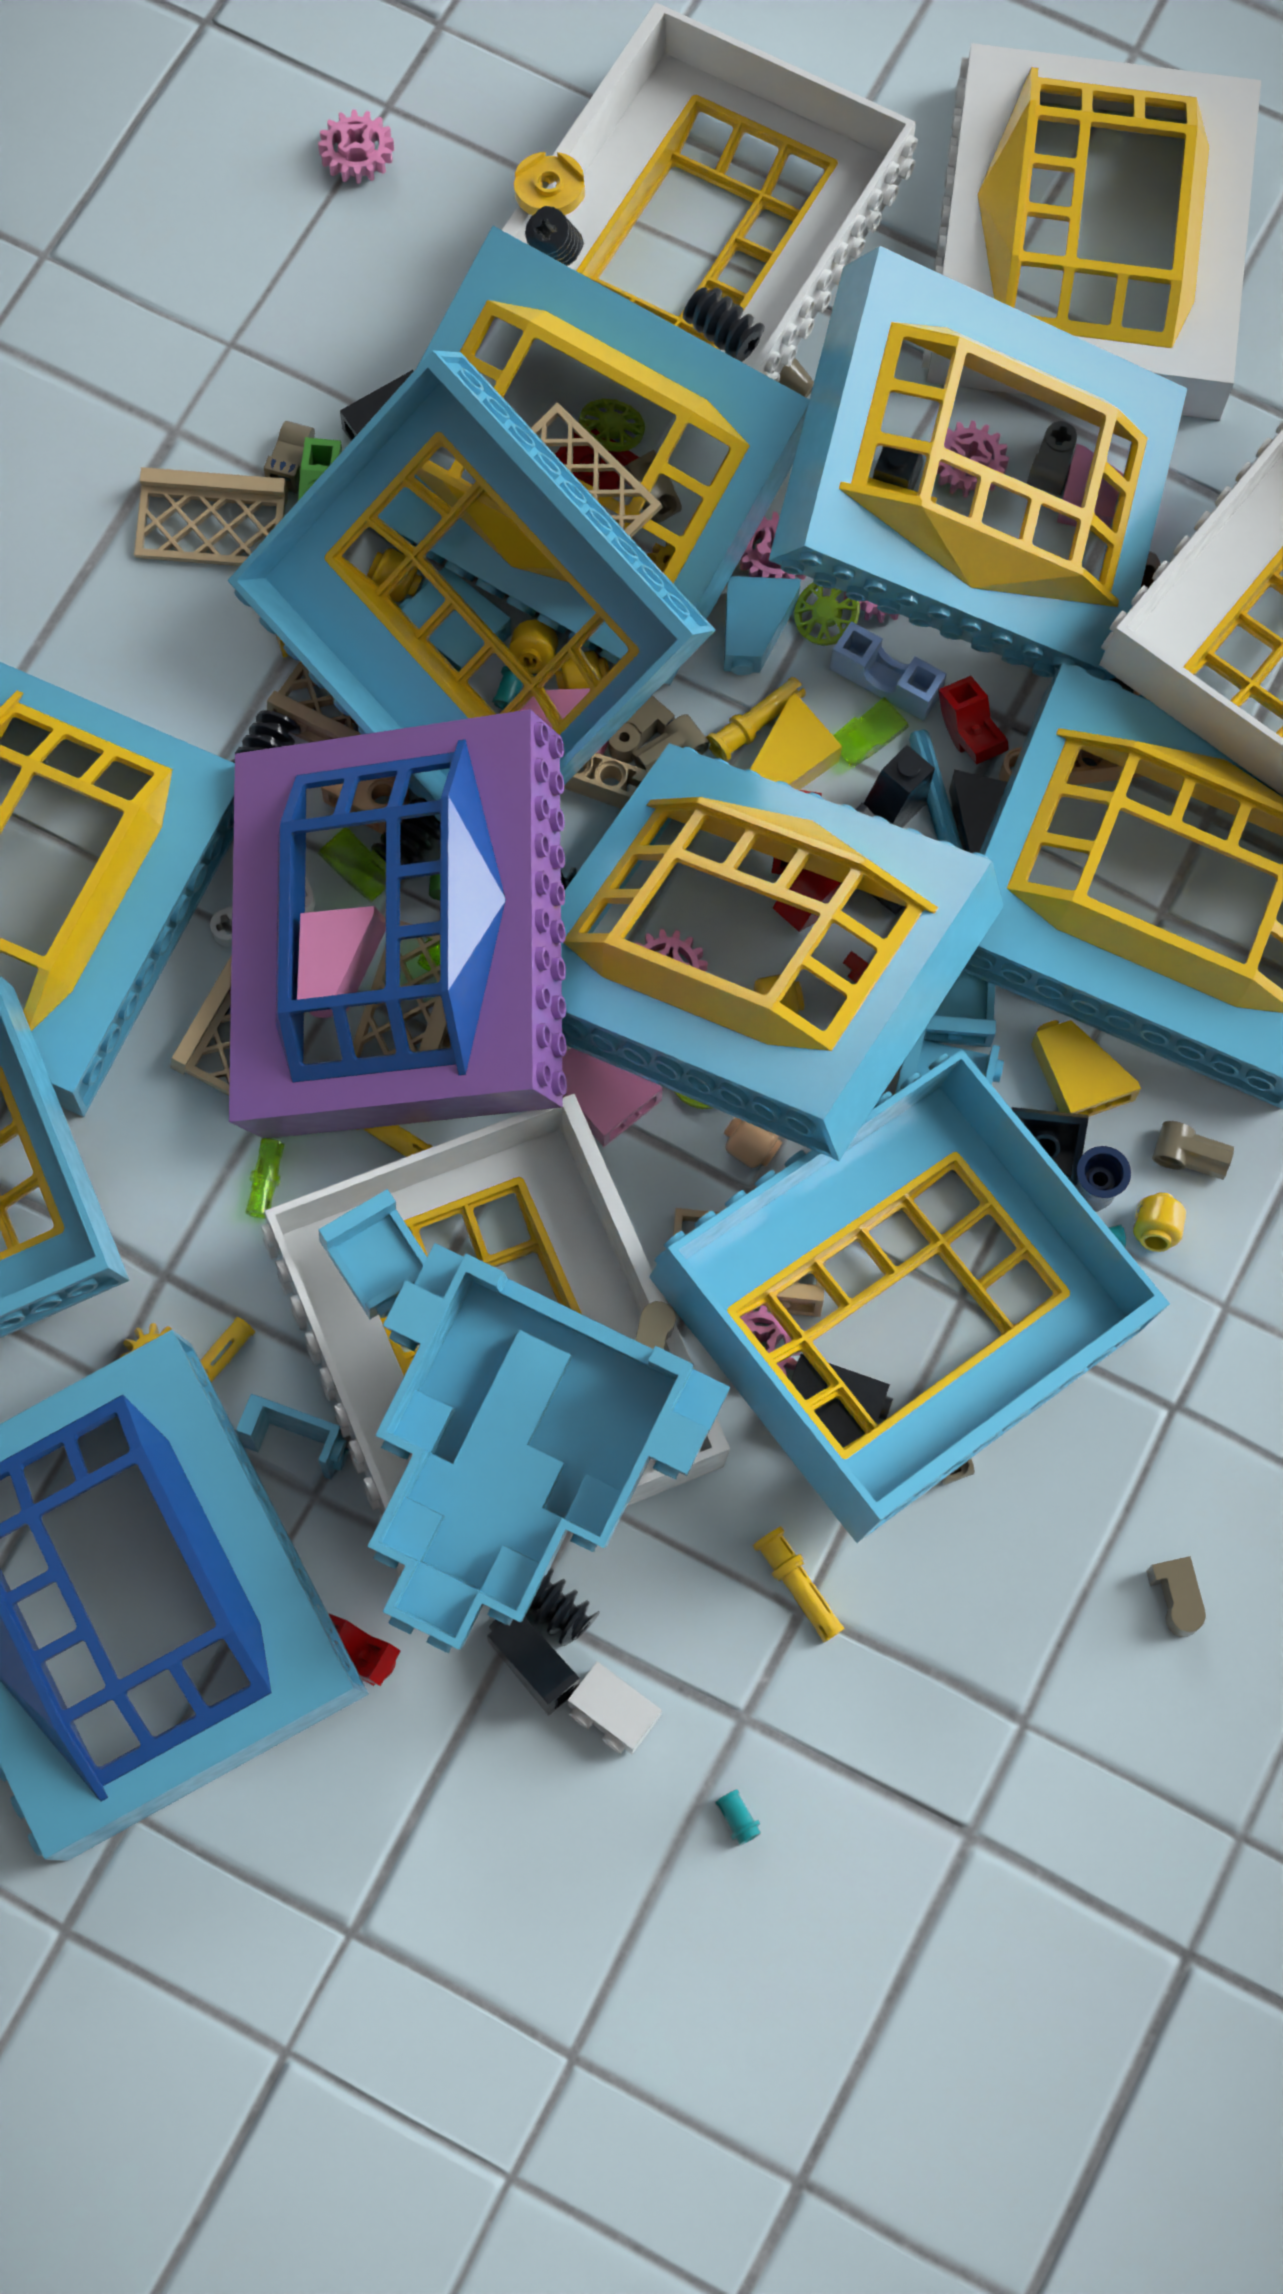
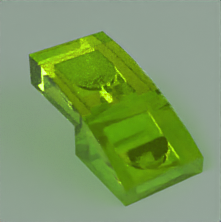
(870, 732)
(356, 864)

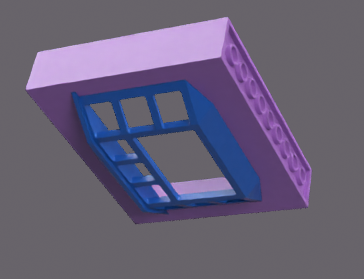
(494, 928)

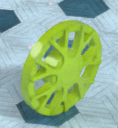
(613, 424)
(825, 612)

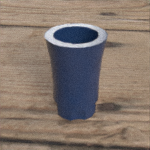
(1102, 1176)

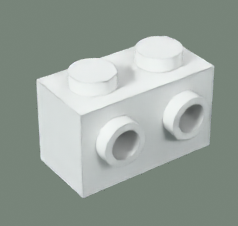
(613, 1708)

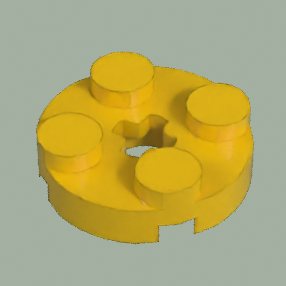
(541, 168)

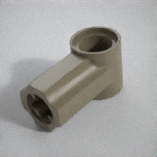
(679, 732)
(1182, 1148)

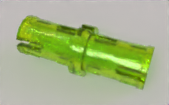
(265, 1177)

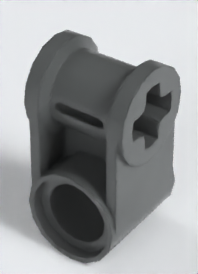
(1053, 460)

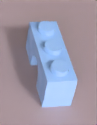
(865, 662)

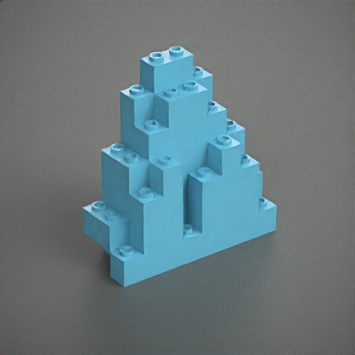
(516, 1436)

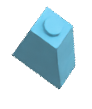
(755, 619)

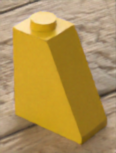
(797, 747)
(1080, 1071)

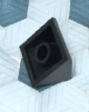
(1059, 1134)

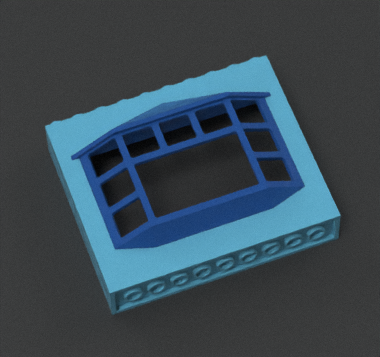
(241, 1566)

